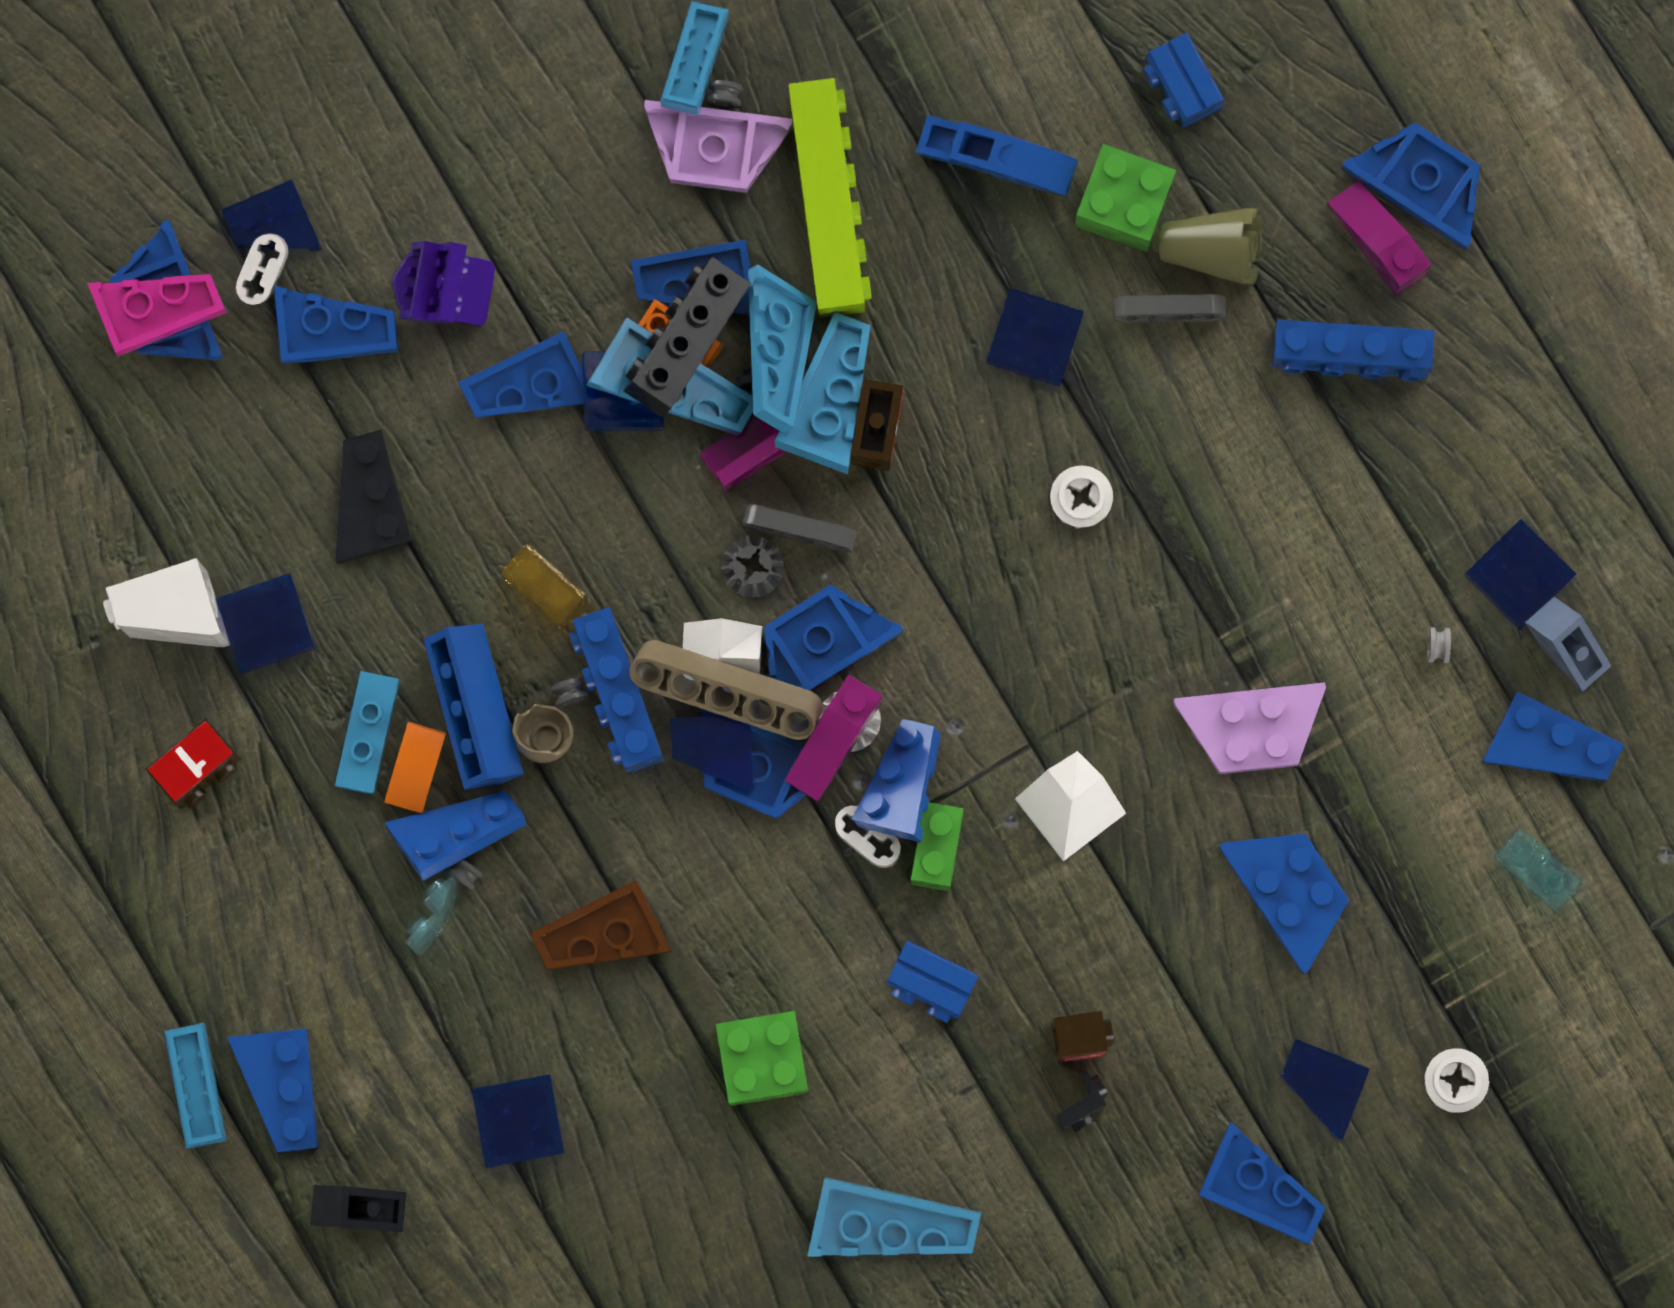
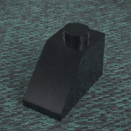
(358, 1208)

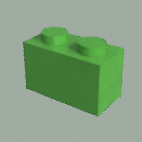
(938, 849)

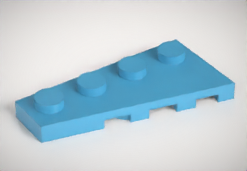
(779, 346)
(830, 397)
(705, 399)
(877, 1221)

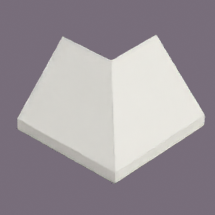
(725, 641)
(1070, 805)

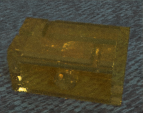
(544, 587)

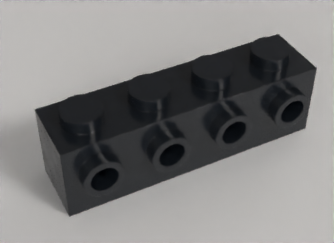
(686, 336)

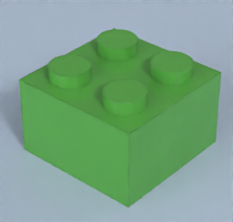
(1125, 198)
(762, 1058)

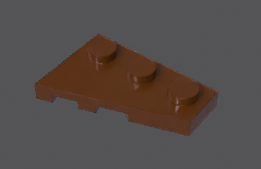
(602, 931)

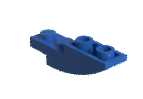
(997, 155)

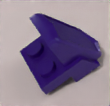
(443, 285)

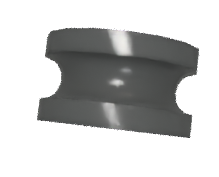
(724, 94)
(569, 692)
(464, 873)

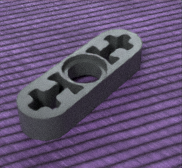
(1169, 308)
(799, 528)

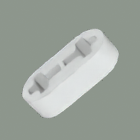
(253, 265)
(862, 845)

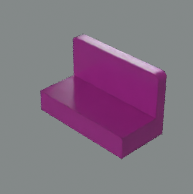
(742, 455)

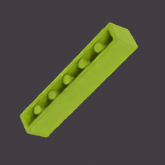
(827, 197)

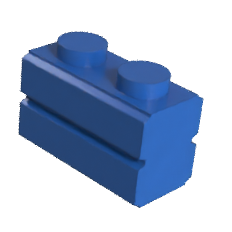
(1183, 81)
(931, 981)

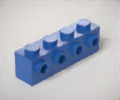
(1352, 349)
(620, 698)
(476, 708)

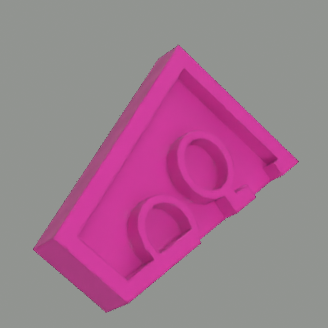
(151, 310)

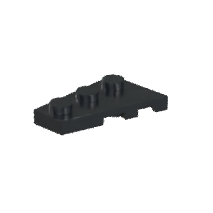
(369, 502)

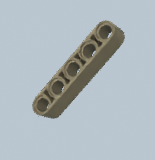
(707, 693)

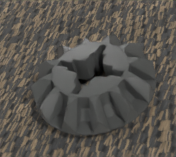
(759, 583)

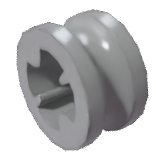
(1439, 645)

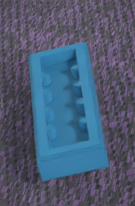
(694, 58)
(367, 733)
(195, 1085)

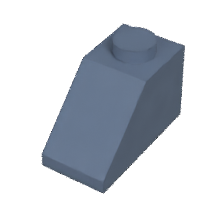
(1568, 643)

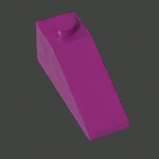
(1380, 238)
(834, 737)

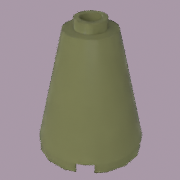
(1214, 244)

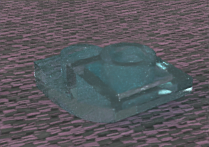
(1538, 870)
(440, 901)

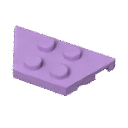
(716, 146)
(1253, 726)

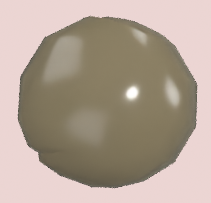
(543, 733)

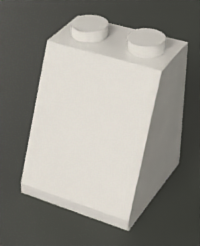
(169, 606)

